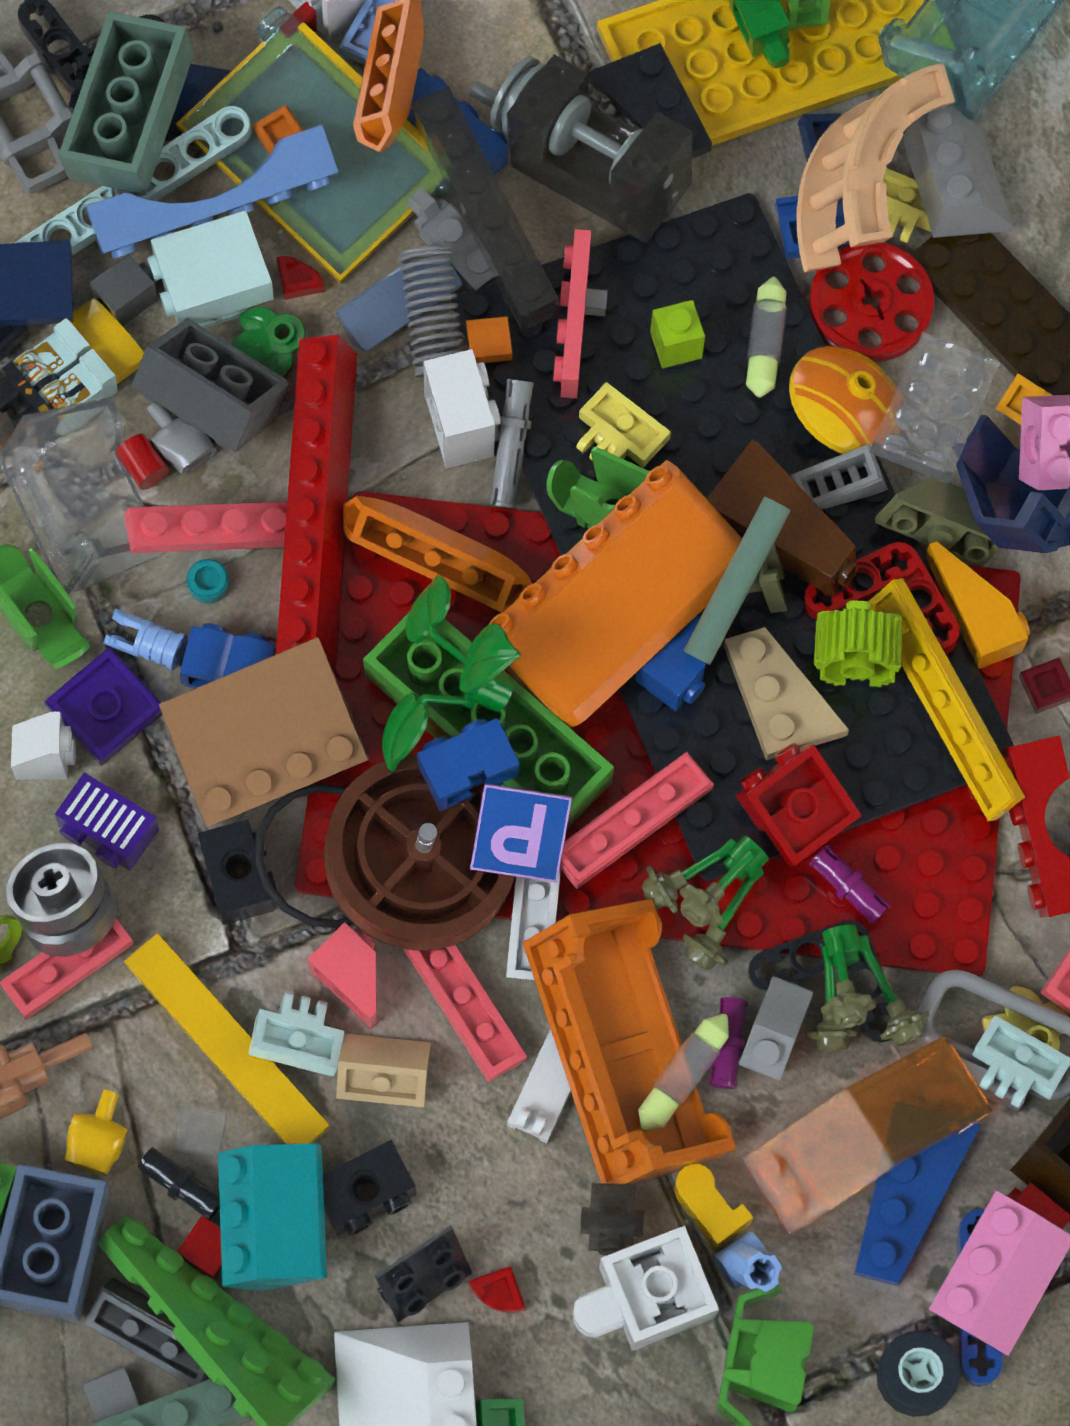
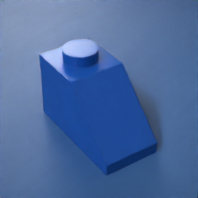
(673, 673)

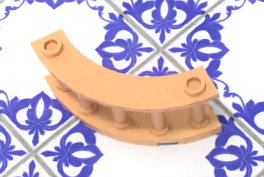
(852, 165)

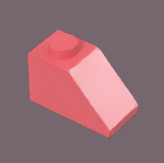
(349, 970)

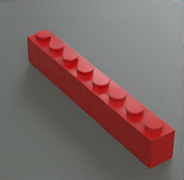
(317, 494)

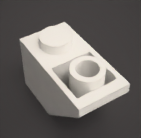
(42, 748)

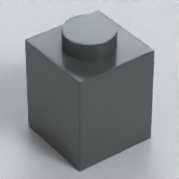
(125, 289)

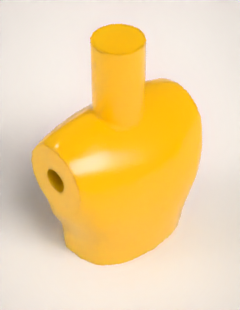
(96, 1139)

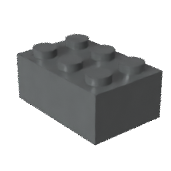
(210, 384)

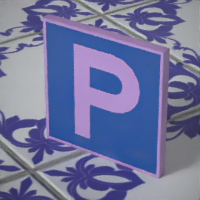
(520, 832)

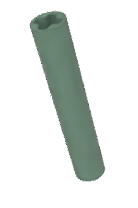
(737, 580)

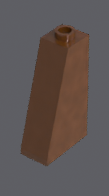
(809, 540)

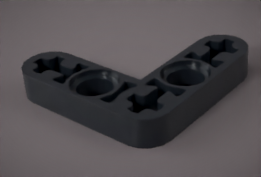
(58, 30)
(773, 957)

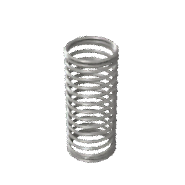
(427, 256)

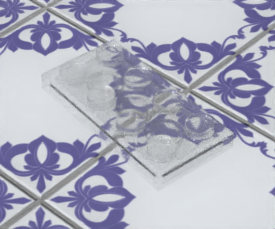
(935, 408)

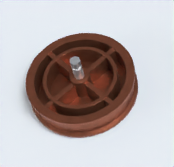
(406, 865)

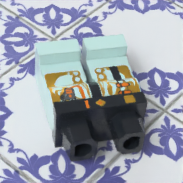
(55, 374)

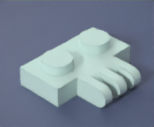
(297, 1037)
(1019, 1062)

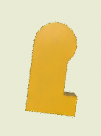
(707, 1208)

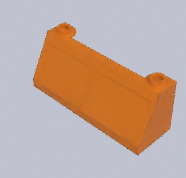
(617, 1041)

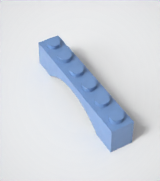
(293, 162)

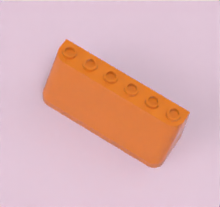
(618, 595)

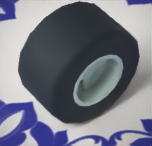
(928, 1360)

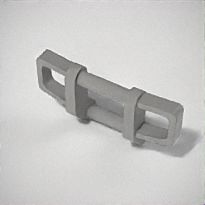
(31, 70)

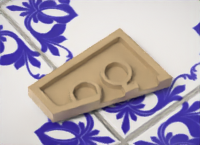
(779, 696)

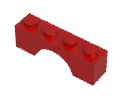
(1039, 771)

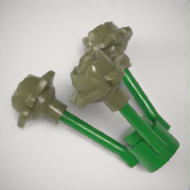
(701, 905)
(852, 1008)

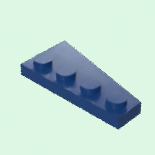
(905, 1205)

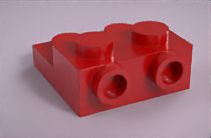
(797, 802)

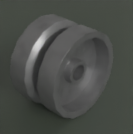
(61, 899)

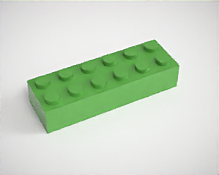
(548, 751)

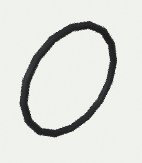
(259, 852)

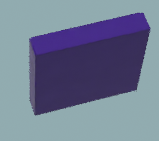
(105, 706)

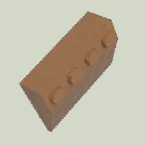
(263, 732)

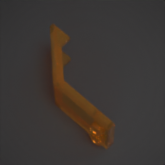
(866, 1133)

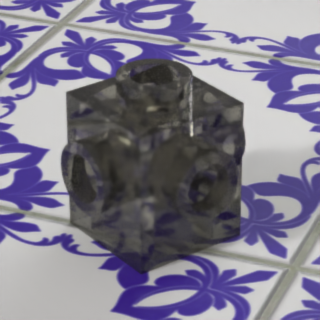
(612, 1218)

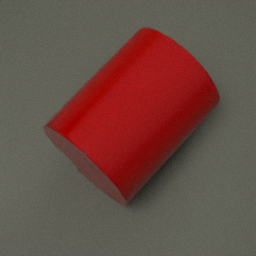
(142, 461)

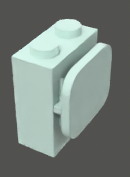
(211, 271)

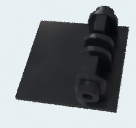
(423, 1274)

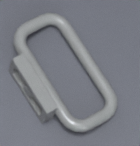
(1005, 998)

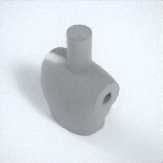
(178, 442)

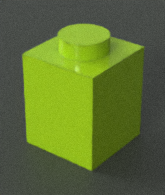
(677, 334)

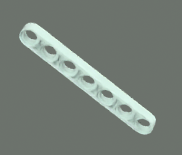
(174, 153)

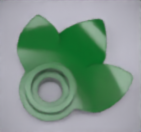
(262, 341)

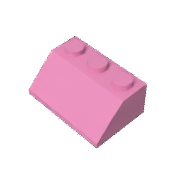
(1001, 1273)

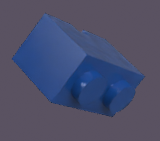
(466, 761)

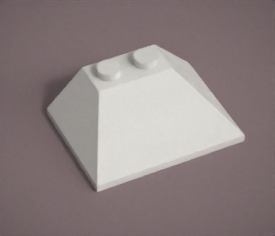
(405, 1376)

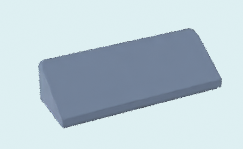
(382, 308)

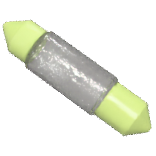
(766, 337)
(684, 1072)

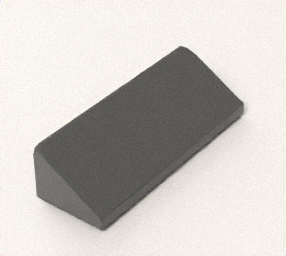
(129, 1321)

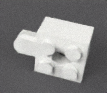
(648, 1292)

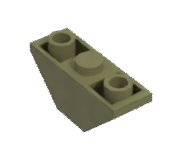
(941, 514)

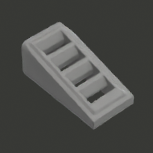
(834, 467)

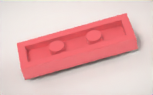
(50, 977)

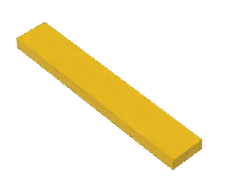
(950, 705)
(225, 1043)

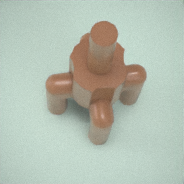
(25, 1069)

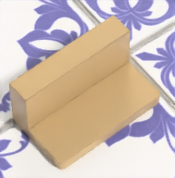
(383, 1070)

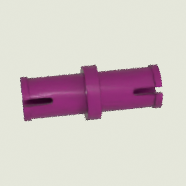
(849, 884)
(726, 1065)

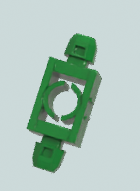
(763, 29)

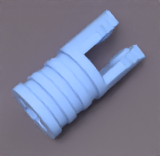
(151, 642)

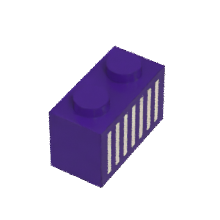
(106, 823)

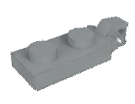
(445, 226)

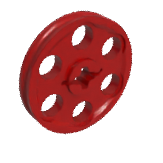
(876, 285)

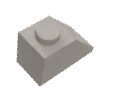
(776, 1027)

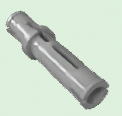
(511, 444)

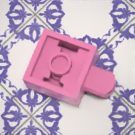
(1045, 442)

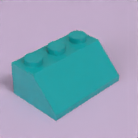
(272, 1216)

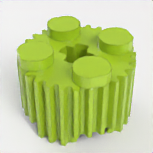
(858, 644)

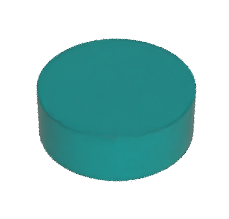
(207, 581)

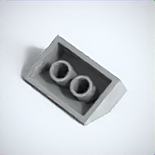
(955, 175)

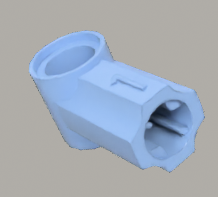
(748, 1264)

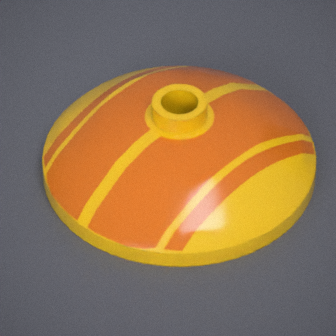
(840, 396)

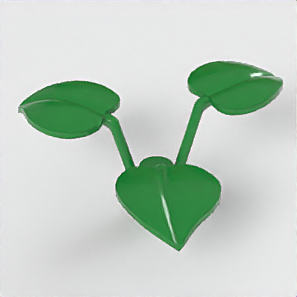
(479, 680)

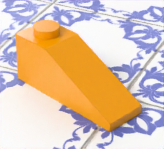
(982, 612)

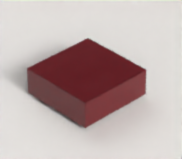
(1046, 685)

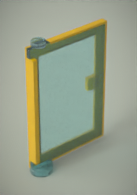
(369, 193)

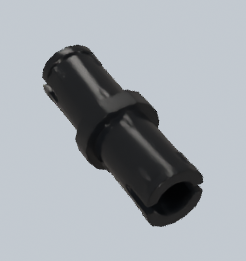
(180, 1183)

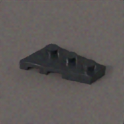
(648, 85)

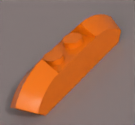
(389, 73)
(434, 551)

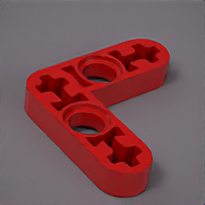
(915, 577)

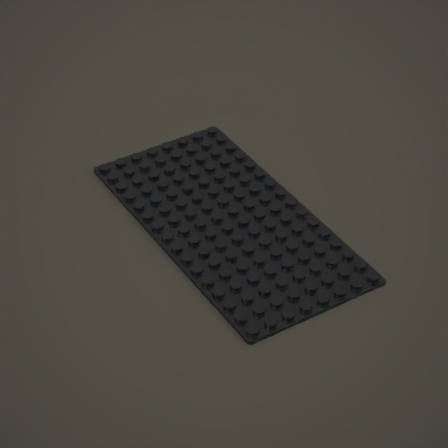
(719, 262)

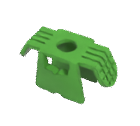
(587, 498)
(21, 588)
(764, 1359)

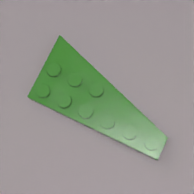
(223, 1336)

